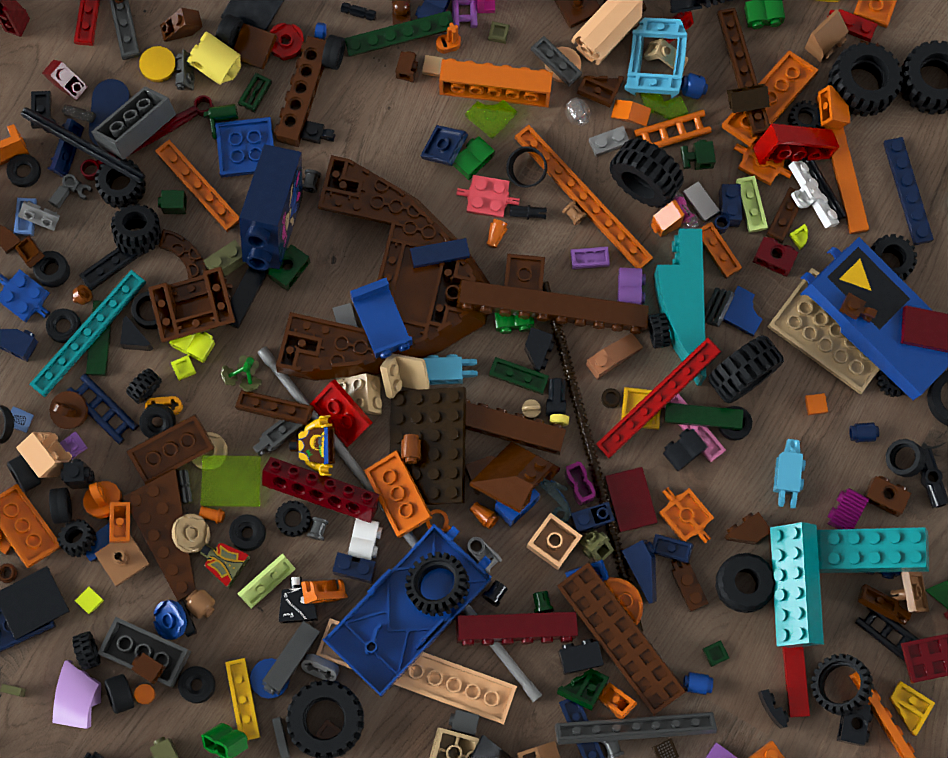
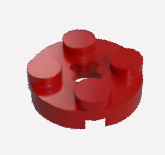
(287, 31)

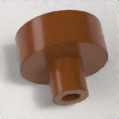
(82, 295)

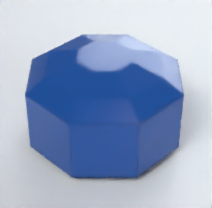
(320, 31)

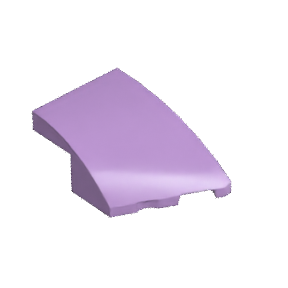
(75, 697)

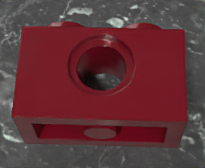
(779, 265)

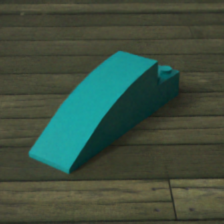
(681, 294)

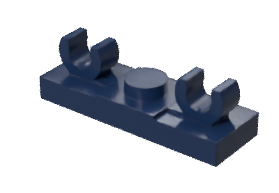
(65, 152)

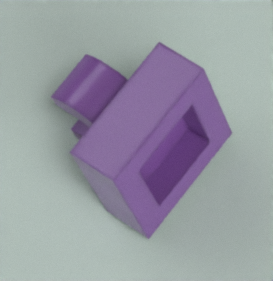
(73, 444)

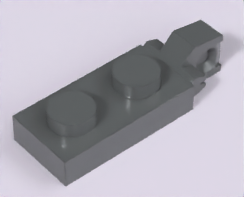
(276, 436)

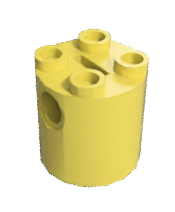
(215, 59)

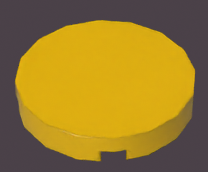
(157, 64)

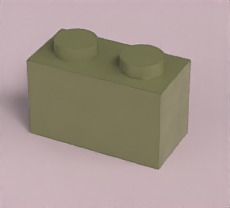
(227, 257)

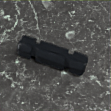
(358, 11)

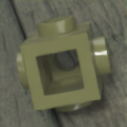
(596, 545)

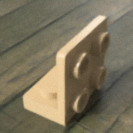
(403, 371)

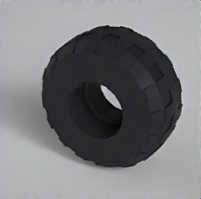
(758, 569)

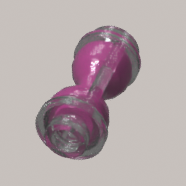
(690, 220)

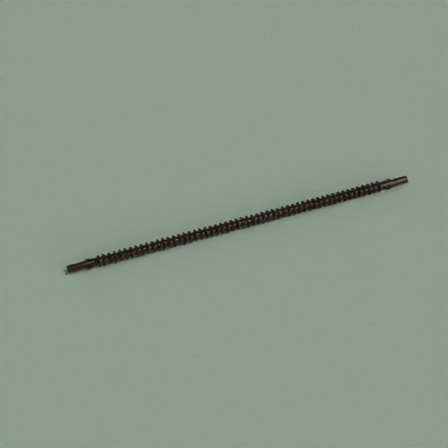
(620, 561)

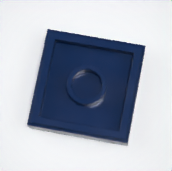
(444, 145)

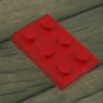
(345, 414)

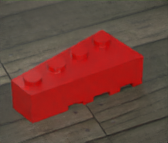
(795, 143)

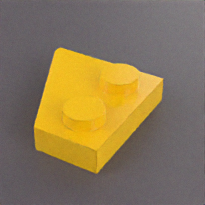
(911, 706)

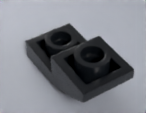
(777, 715)

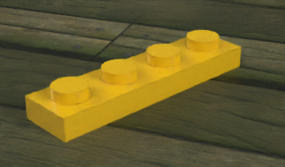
(242, 698)

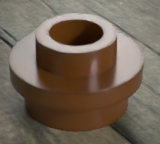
(3, 568)

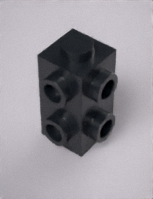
(77, 474)

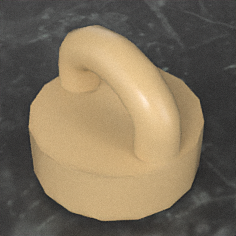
(531, 409)

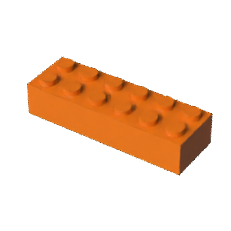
(495, 82)

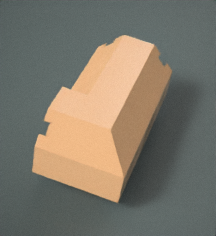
(607, 28)

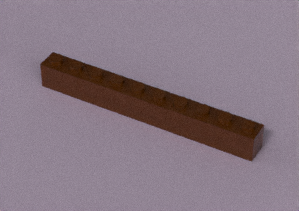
(552, 306)

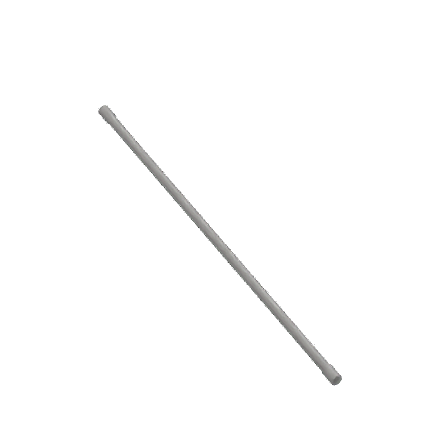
(269, 359)

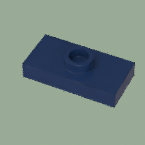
(672, 548)

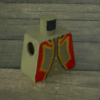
(225, 562)

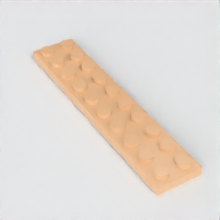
(446, 683)

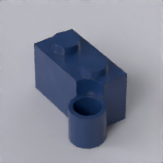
(729, 207)

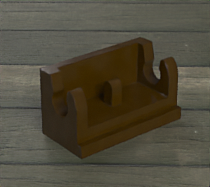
(748, 98)

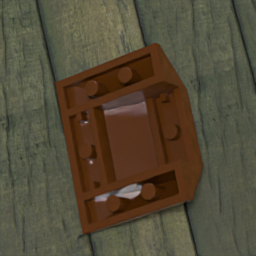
(191, 305)
(513, 476)

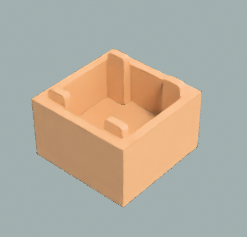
(44, 454)

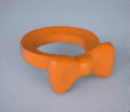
(446, 527)

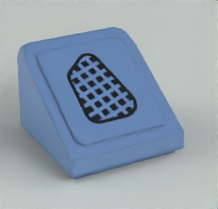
(21, 419)

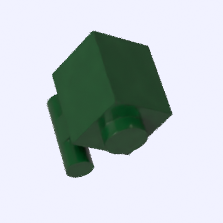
(701, 154)

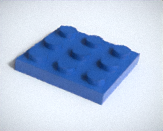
(242, 144)

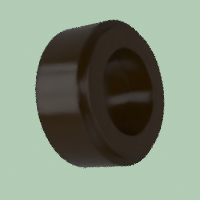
(610, 398)

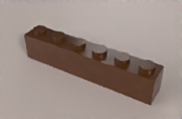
(514, 428)

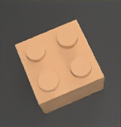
(554, 541)

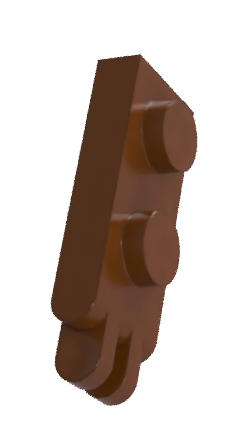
(688, 586)

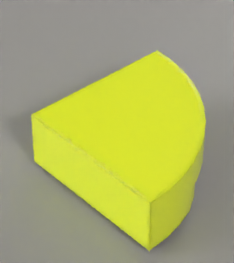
(800, 236)

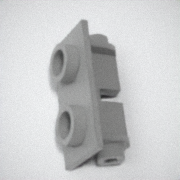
(33, 213)

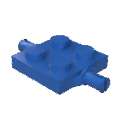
(23, 296)

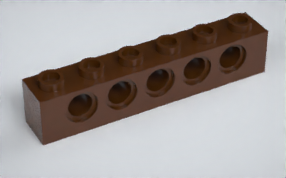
(292, 134)

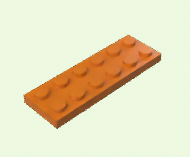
(784, 84)

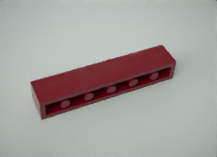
(516, 627)

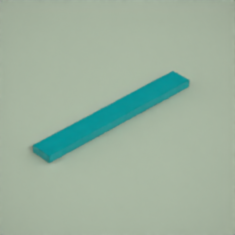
(87, 333)

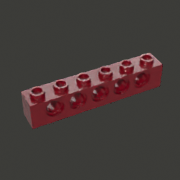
(320, 489)

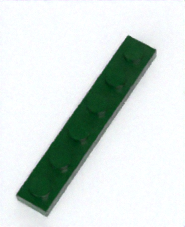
(398, 33)

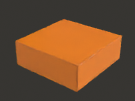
(816, 404)

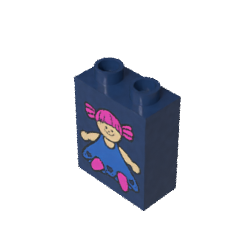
(271, 207)

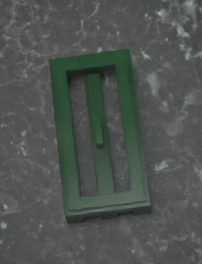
(253, 108)

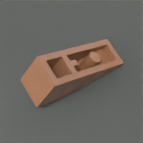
(613, 355)

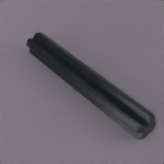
(825, 188)

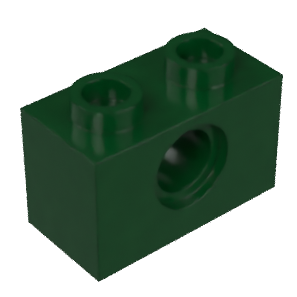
(287, 278)

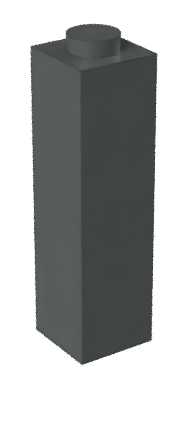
(290, 658)

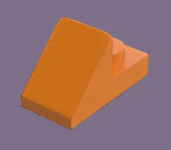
(119, 522)
(617, 701)

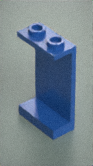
(380, 318)

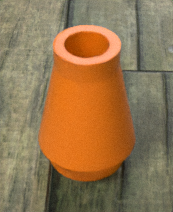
(496, 232)
(485, 516)

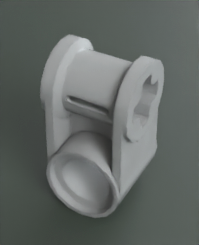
(485, 550)

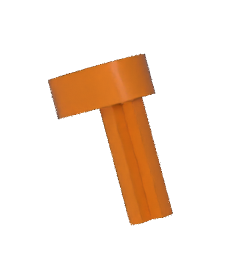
(452, 40)

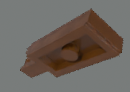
(883, 604)

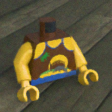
(316, 445)

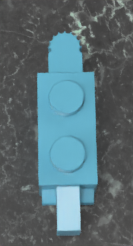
(448, 369)
(788, 473)

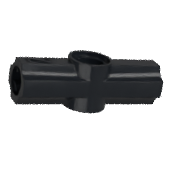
(935, 490)

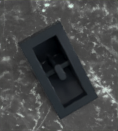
(132, 338)

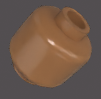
(200, 604)

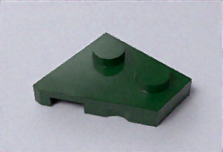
(585, 689)

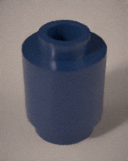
(864, 432)

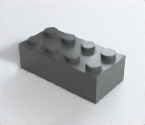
(134, 123)
(126, 641)

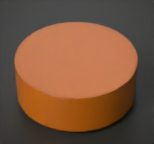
(144, 694)

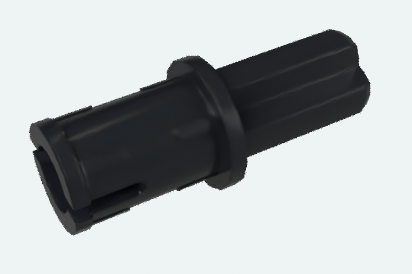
(527, 212)

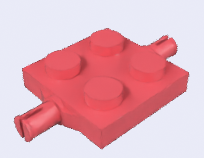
(488, 196)

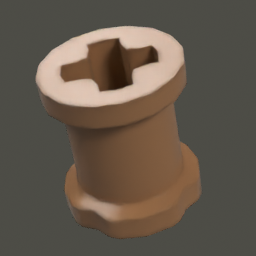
(574, 213)

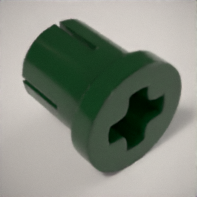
(542, 602)

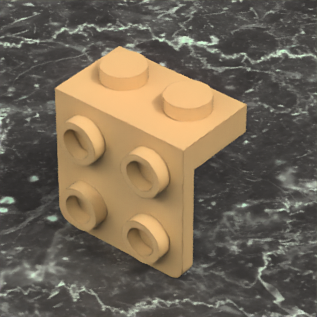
(364, 391)

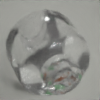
(578, 112)

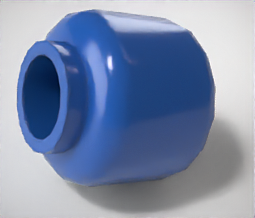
(693, 86)

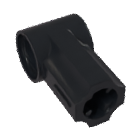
(556, 397)

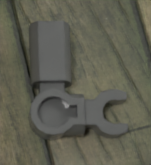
(70, 183)

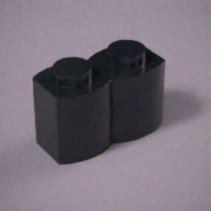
(685, 449)

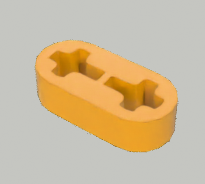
(166, 401)

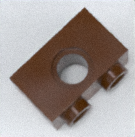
(876, 496)

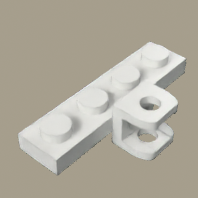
(811, 194)

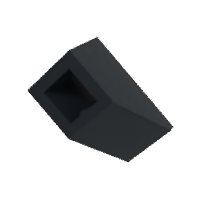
(537, 346)

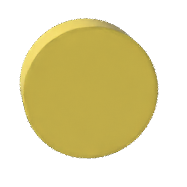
(560, 419)

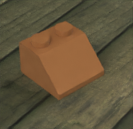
(827, 37)

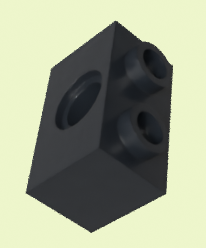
(848, 733)

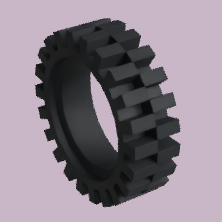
(446, 603)

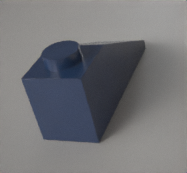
(18, 343)
(643, 565)

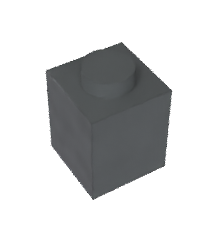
(464, 722)

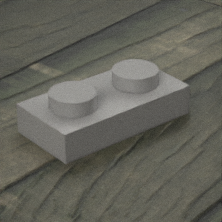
(608, 141)

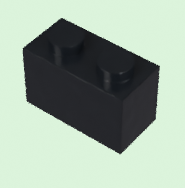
(580, 657)

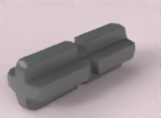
(184, 482)

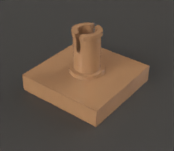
(122, 560)
(913, 592)

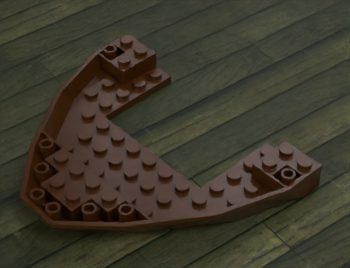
(423, 295)

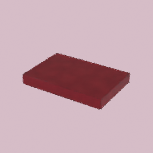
(925, 328)
(631, 499)

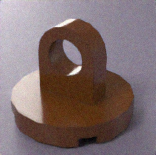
(68, 410)

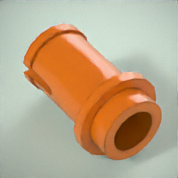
(212, 514)

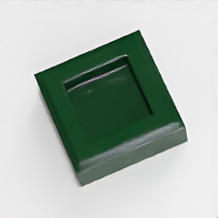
(715, 653)

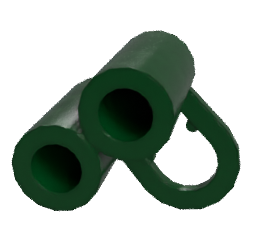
(220, 113)

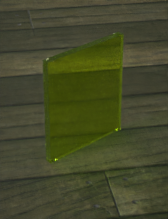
(230, 481)

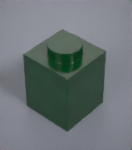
(173, 201)

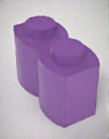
(630, 285)

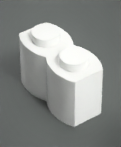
(364, 539)

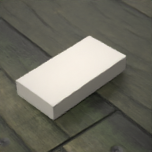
(701, 201)

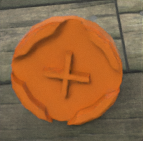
(98, 498)

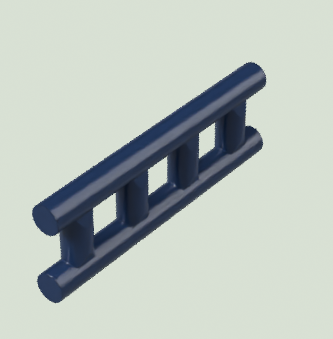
(114, 409)

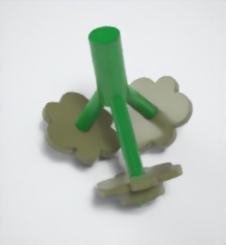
(247, 368)

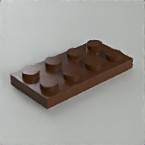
(170, 449)

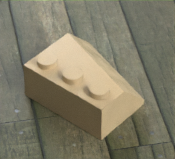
(452, 744)

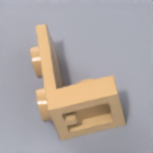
(662, 50)

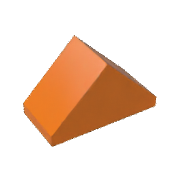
(631, 112)

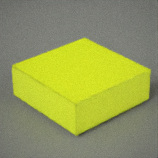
(183, 367)
(89, 600)

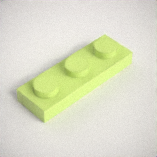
(752, 205)
(266, 581)

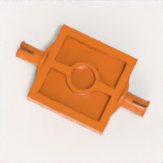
(764, 172)
(686, 515)

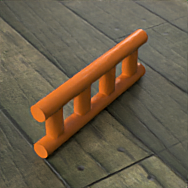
(678, 121)

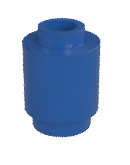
(698, 683)

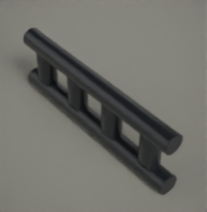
(882, 636)

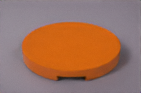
(628, 596)

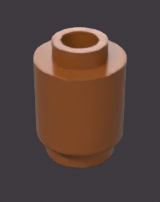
(411, 448)

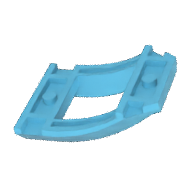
(650, 82)

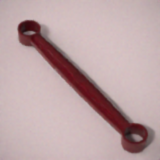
(174, 123)

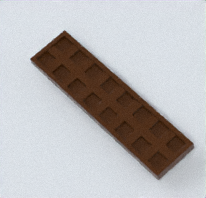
(621, 638)

